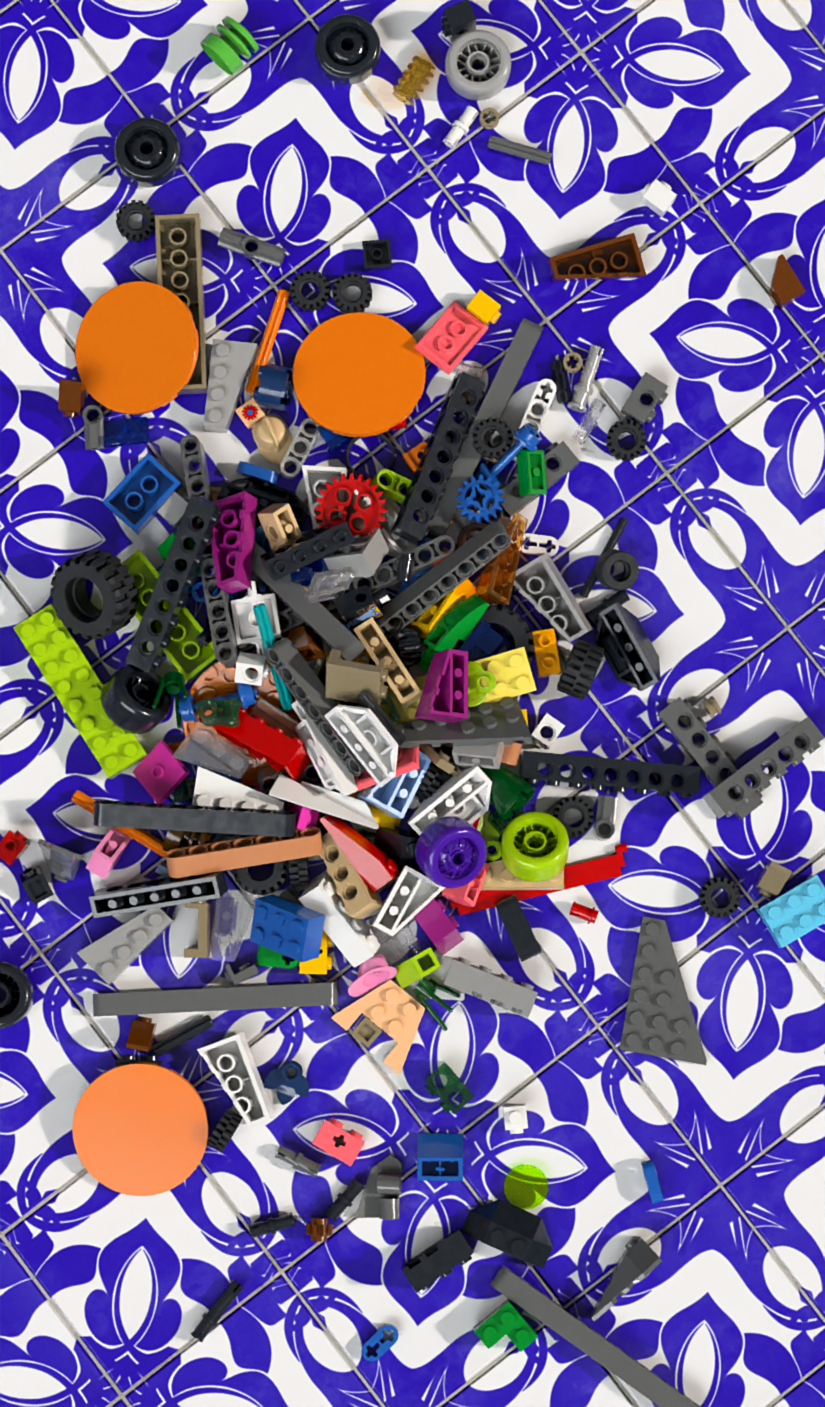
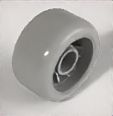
(483, 49)

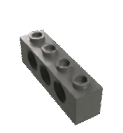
(567, 462)

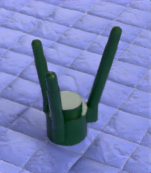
(173, 683)
(426, 989)

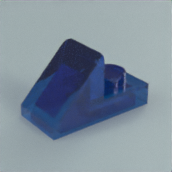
(307, 572)

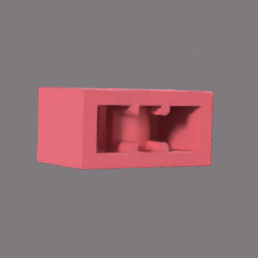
(468, 893)
(345, 1153)

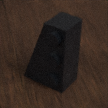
(437, 1260)

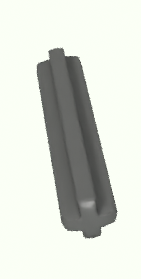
(519, 150)

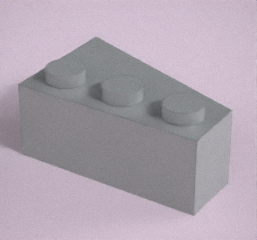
(362, 555)

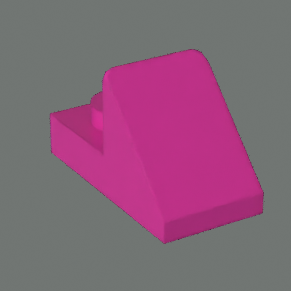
(304, 816)

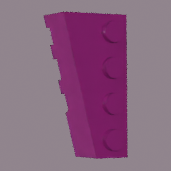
(234, 541)

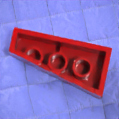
(267, 742)

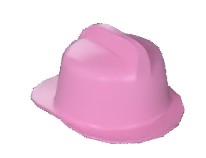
(371, 975)

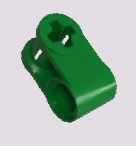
(273, 959)

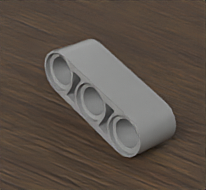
(294, 457)

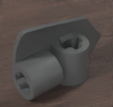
(382, 1191)

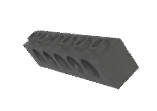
(670, 717)
(804, 732)

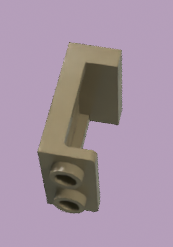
(349, 678)
(204, 920)

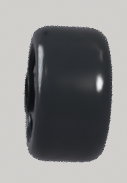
(351, 65)
(152, 168)
(129, 699)
(19, 994)

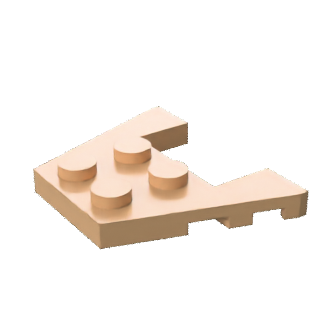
(391, 1011)

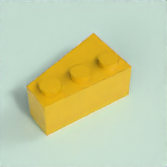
(426, 621)

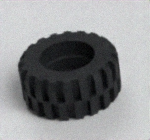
(74, 604)
(510, 624)

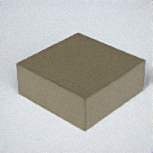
(366, 1032)

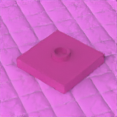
(160, 772)

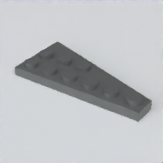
(484, 725)

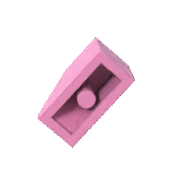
(108, 853)

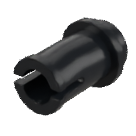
(405, 567)

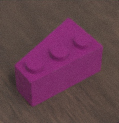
(445, 688)
(438, 926)

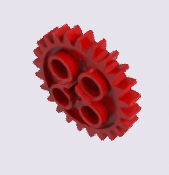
(370, 515)

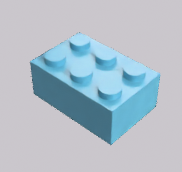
(795, 911)

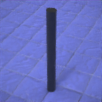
(609, 546)

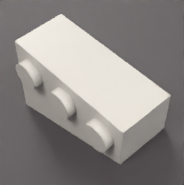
(407, 897)

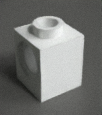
(247, 676)
(554, 725)

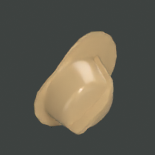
(272, 438)

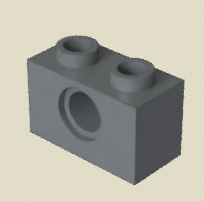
(649, 387)

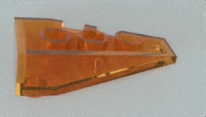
(499, 573)

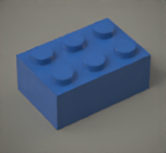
(142, 493)
(287, 928)

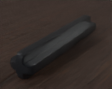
(368, 701)
(182, 1035)

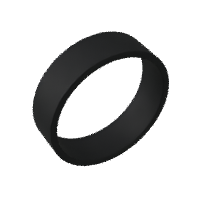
(380, 436)

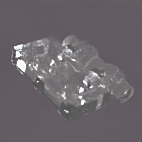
(391, 947)

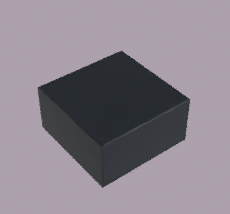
(377, 255)

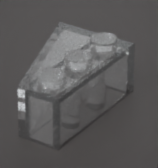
(212, 752)
(229, 924)

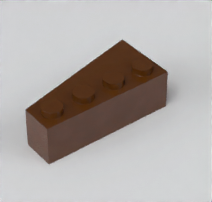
(602, 261)

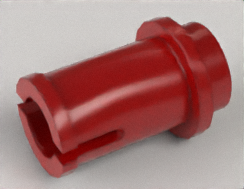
(583, 912)

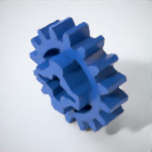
(472, 501)

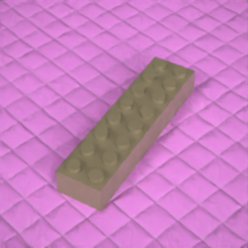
(182, 272)

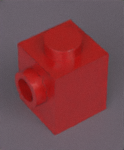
(12, 847)

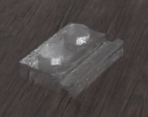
(329, 584)

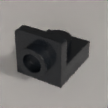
(35, 884)

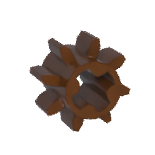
(319, 1229)

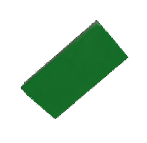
(531, 473)

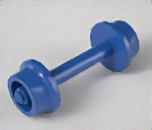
(527, 437)
(245, 693)

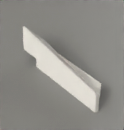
(326, 762)
(323, 801)

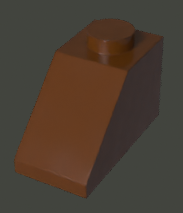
(784, 284)
(71, 398)
(306, 642)
(141, 1034)

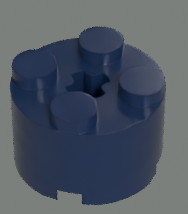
(274, 387)

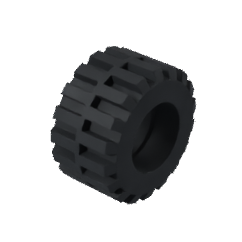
(580, 669)
(262, 887)

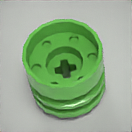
(233, 41)

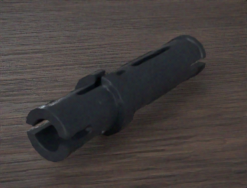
(217, 1310)

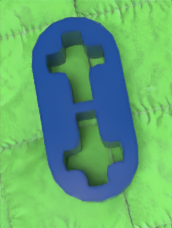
(256, 472)
(652, 1181)
(375, 1338)

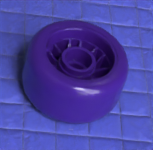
(451, 852)

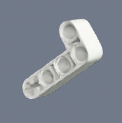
(529, 418)

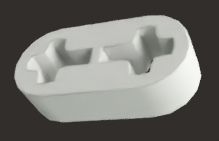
(540, 539)

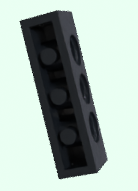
(307, 548)

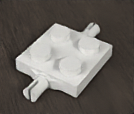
(245, 621)

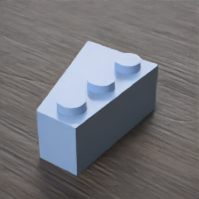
(398, 793)

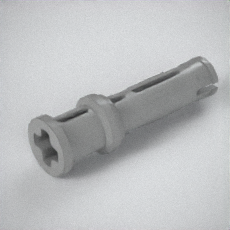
(583, 387)

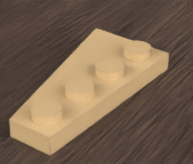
(500, 878)

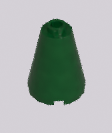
(508, 791)

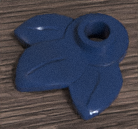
(287, 1085)

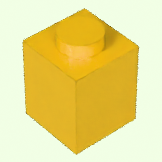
(484, 308)

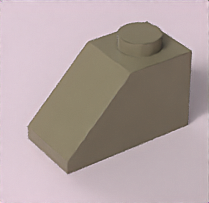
(772, 879)

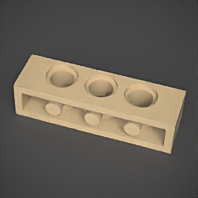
(279, 525)
(380, 648)
(355, 906)

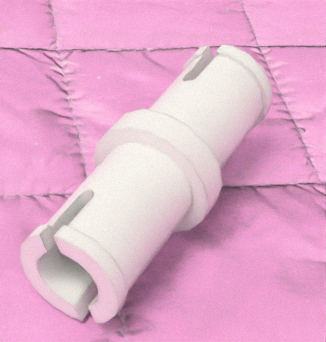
(460, 127)

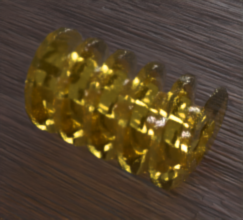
(412, 80)

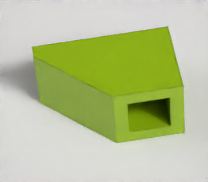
(416, 967)

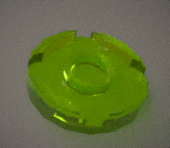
(526, 1186)

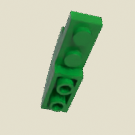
(453, 626)

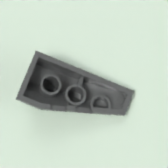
(60, 860)
(633, 1265)

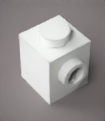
(658, 197)
(515, 1118)

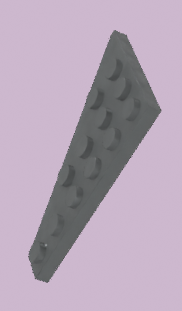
(658, 1007)

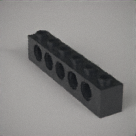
(157, 894)

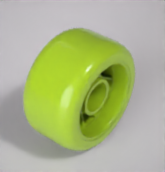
(534, 846)

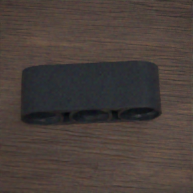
(518, 927)

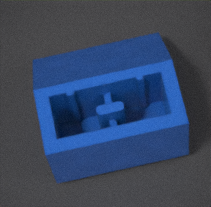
(440, 1157)

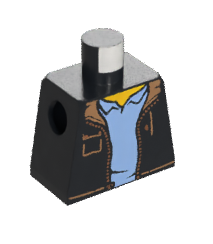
(360, 605)

